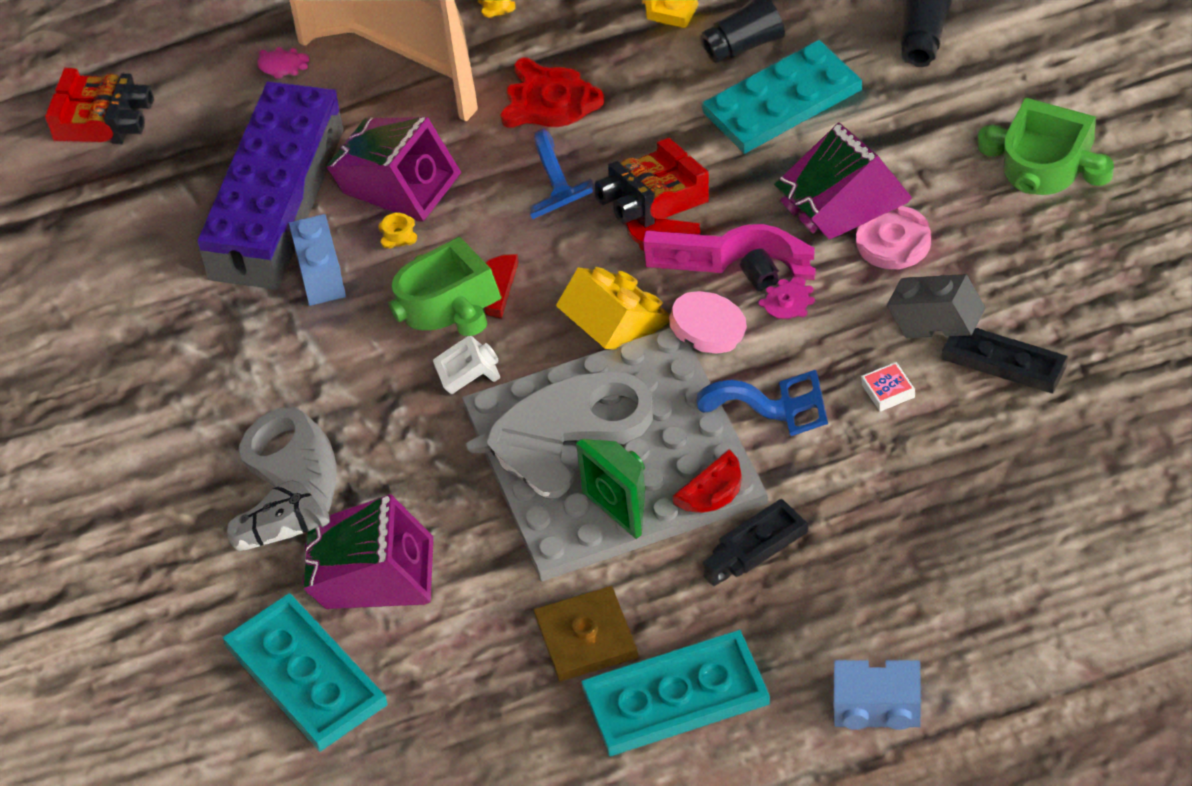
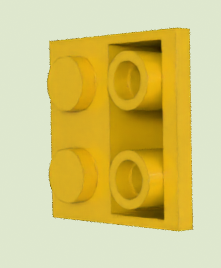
(611, 307)

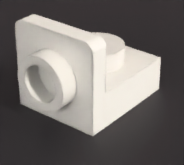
(465, 363)

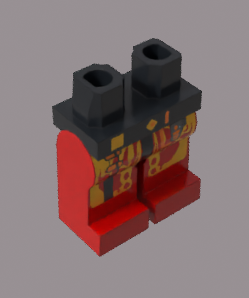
(97, 107)
(654, 185)

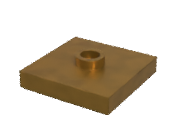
(586, 633)

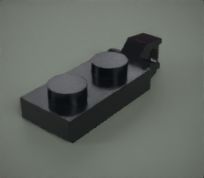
(754, 542)

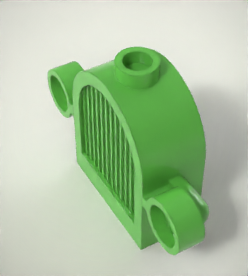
(1047, 148)
(444, 290)

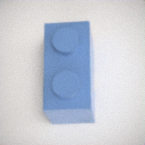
(317, 259)
(877, 695)

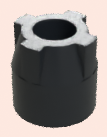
(759, 269)

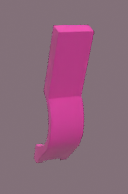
(716, 252)

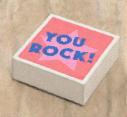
(888, 386)

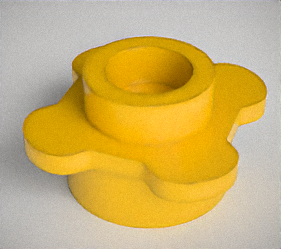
(496, 7)
(397, 230)

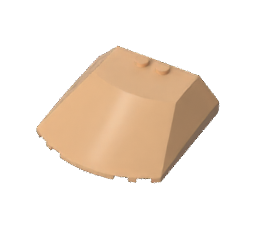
(417, 29)

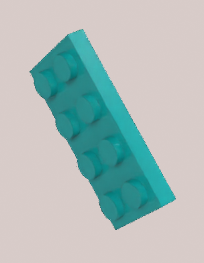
(782, 96)
(305, 672)
(675, 692)

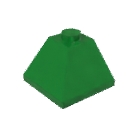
(613, 481)

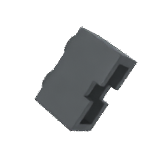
(936, 304)

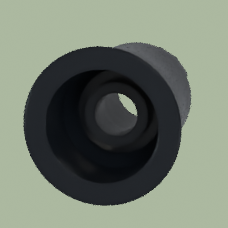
(743, 30)
(922, 30)

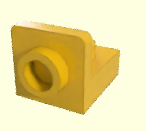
(671, 11)

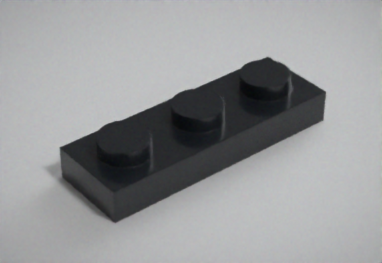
(1007, 359)

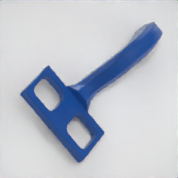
(561, 191)
(783, 409)

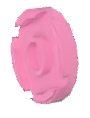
(894, 239)
(708, 322)

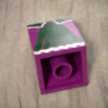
(395, 165)
(840, 185)
(369, 558)

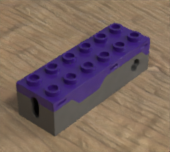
(270, 185)

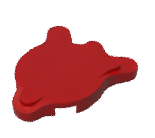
(548, 96)

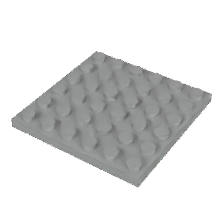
(674, 449)

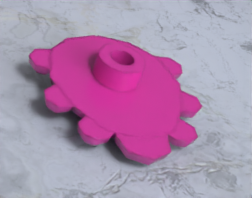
(282, 62)
(788, 299)

